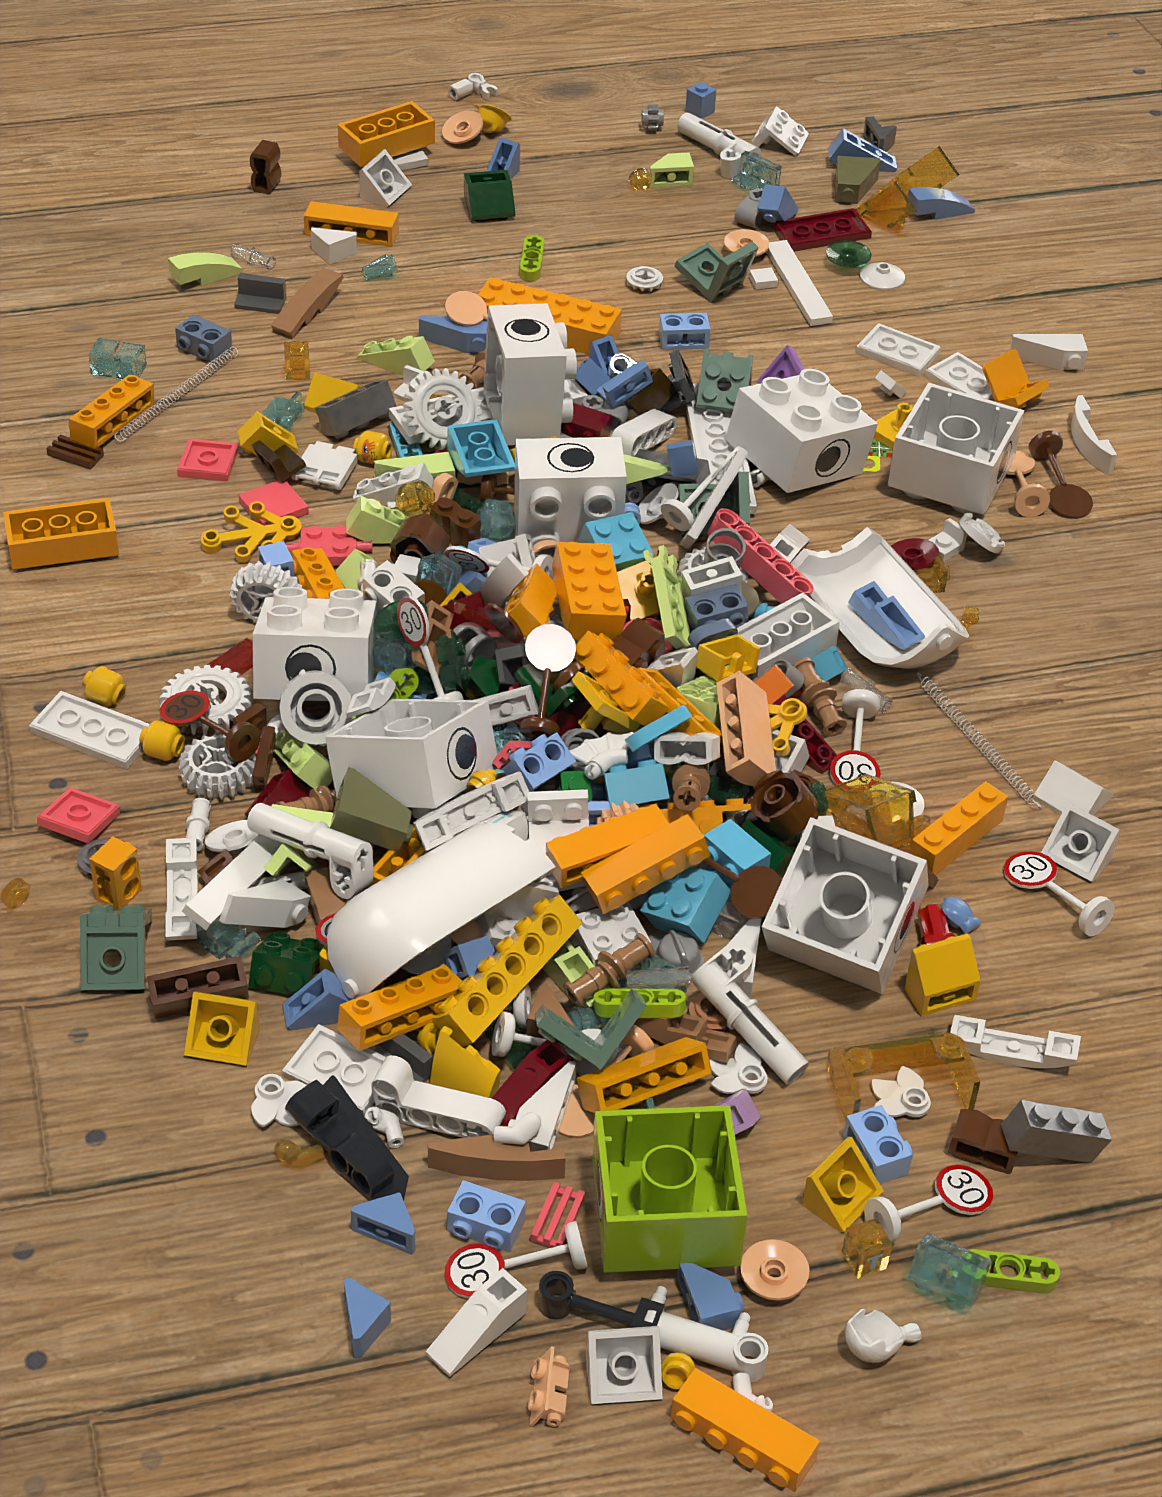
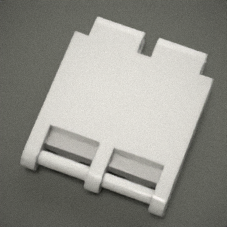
(327, 464)

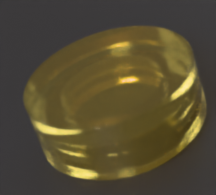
(640, 179)
(15, 893)

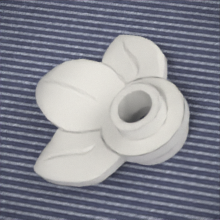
(739, 1072)
(899, 1095)
(271, 1105)

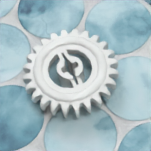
(422, 417)
(207, 680)

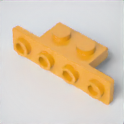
(706, 815)

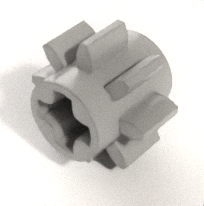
(652, 117)

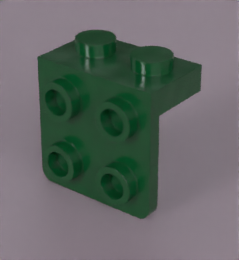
(564, 697)
(284, 963)

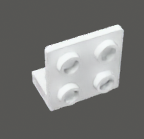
(782, 129)
(520, 548)
(556, 814)
(501, 919)
(606, 931)

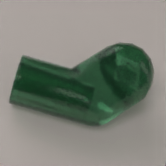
(819, 790)

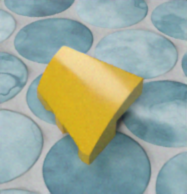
(463, 1068)

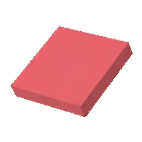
(208, 460)
(278, 499)
(78, 815)

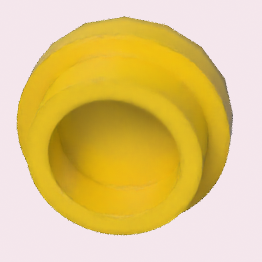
(481, 778)
(428, 1037)
(676, 1369)

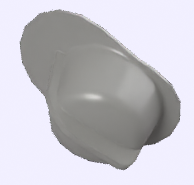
(677, 949)

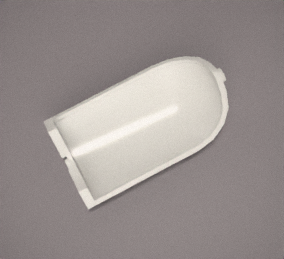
(869, 560)
(428, 902)

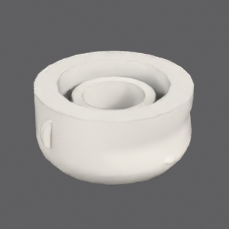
(291, 703)

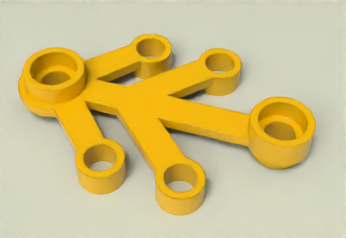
(282, 527)
(785, 715)

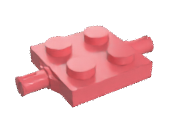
(332, 540)

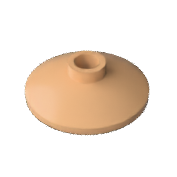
(462, 127)
(740, 238)
(779, 1259)

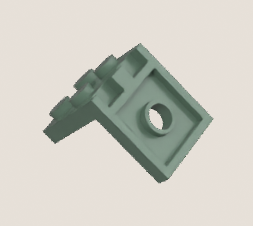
(724, 271)
(726, 370)
(735, 499)
(113, 929)
(579, 1044)

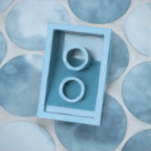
(479, 448)

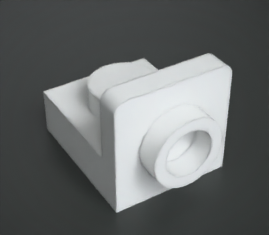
(951, 540)

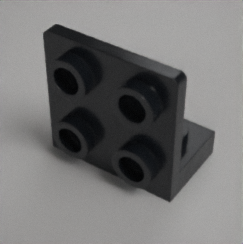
(682, 382)

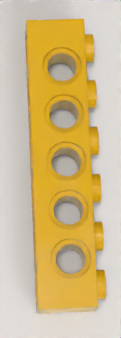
(558, 925)

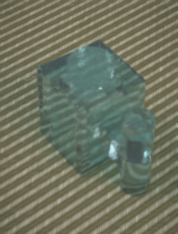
(226, 939)

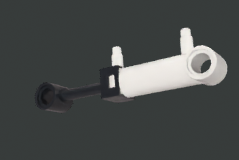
(676, 1333)

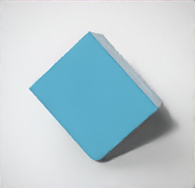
(829, 663)

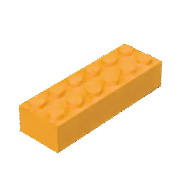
(583, 319)

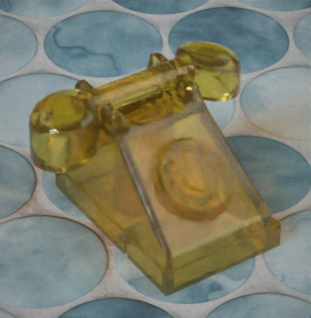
(877, 810)

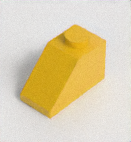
(264, 429)

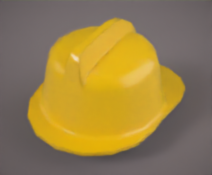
(493, 118)

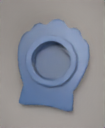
(959, 914)

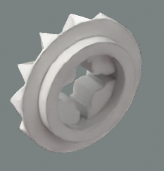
(636, 276)

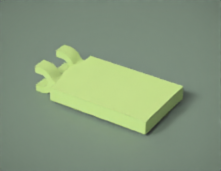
(669, 597)

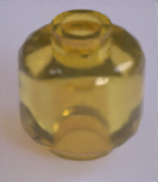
(414, 498)

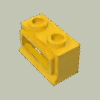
(730, 650)

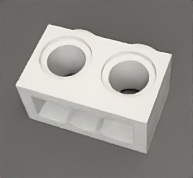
(388, 585)

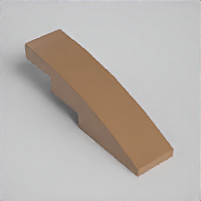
(306, 301)
(667, 1030)
(484, 1159)

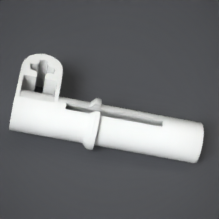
(720, 140)
(348, 857)
(744, 1013)

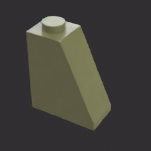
(854, 177)
(370, 813)

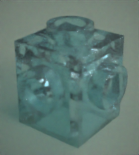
(496, 520)
(393, 654)

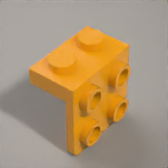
(1010, 382)

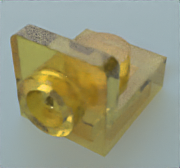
(935, 577)

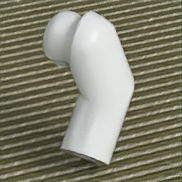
(520, 1132)

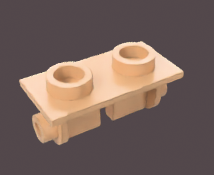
(544, 1402)

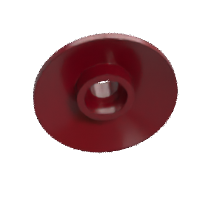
(916, 552)

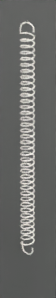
(172, 392)
(979, 741)

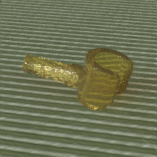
(970, 615)

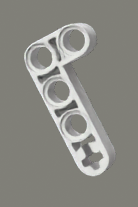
(645, 431)
(433, 1105)

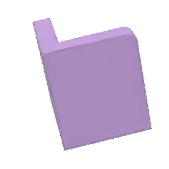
(742, 1110)

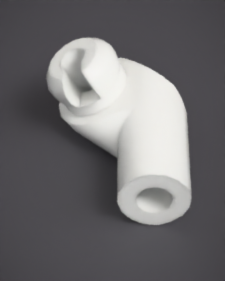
(386, 1123)
(742, 1385)

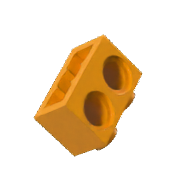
(116, 873)

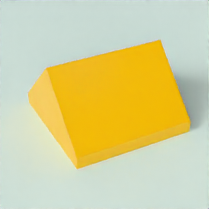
(325, 389)
(222, 1028)
(841, 1186)

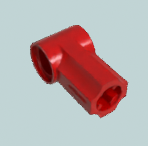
(933, 924)

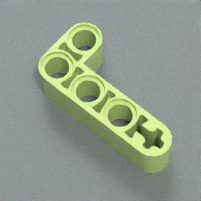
(704, 696)

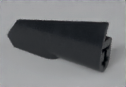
(349, 1138)

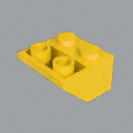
(942, 975)

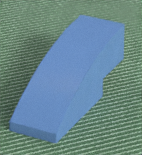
(939, 203)
(885, 616)

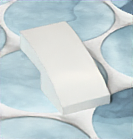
(372, 698)

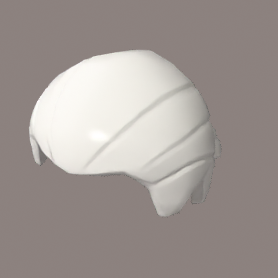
(876, 1336)

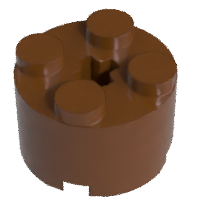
(419, 538)
(783, 804)

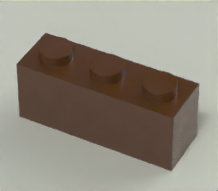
(174, 990)

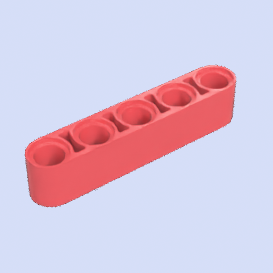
(761, 559)

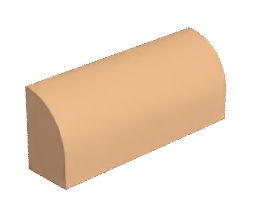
(745, 729)

